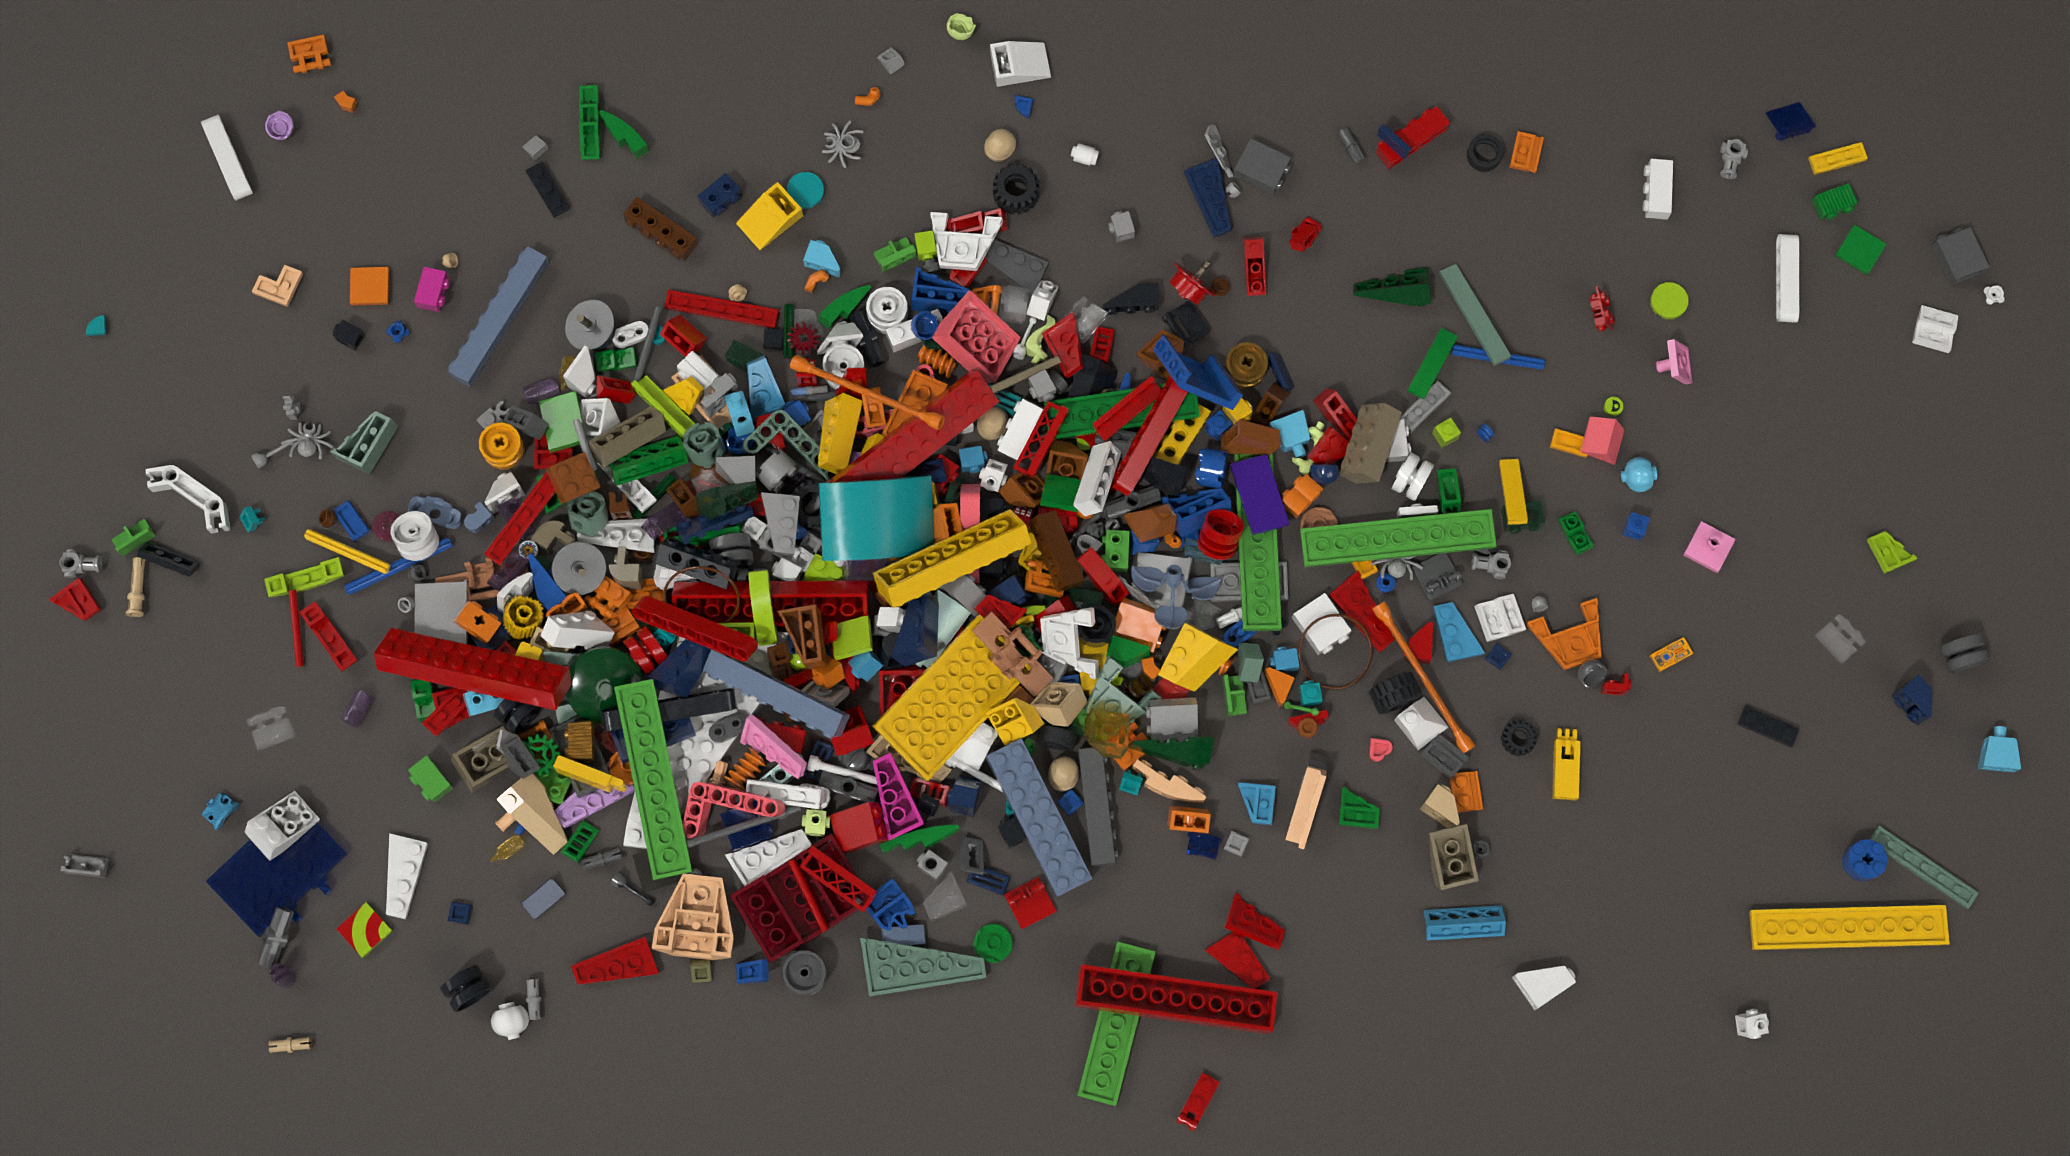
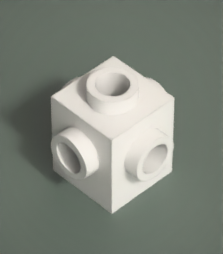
(993, 475)
(1752, 1024)

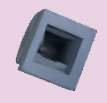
(478, 520)

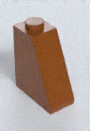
(1250, 439)

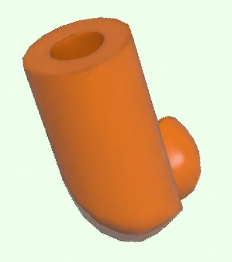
(870, 99)
(815, 277)
(1173, 540)

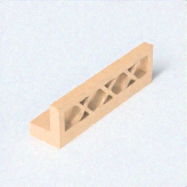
(1306, 806)

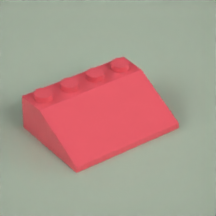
(977, 337)

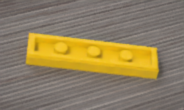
(1513, 491)

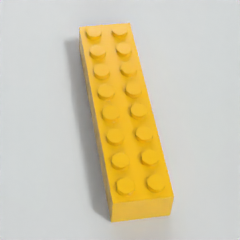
(952, 558)

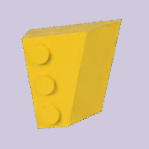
(1195, 657)

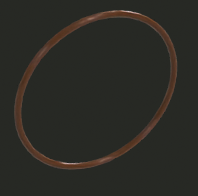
(711, 569)
(1370, 648)

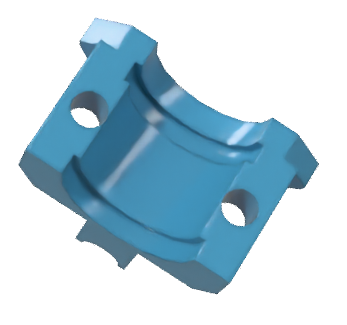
(219, 809)

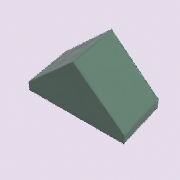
(1250, 662)

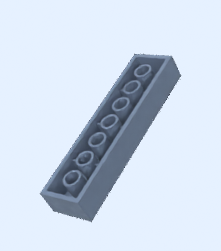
(1038, 817)

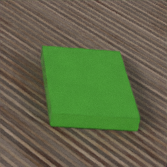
(560, 413)

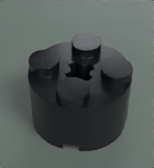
(1104, 634)

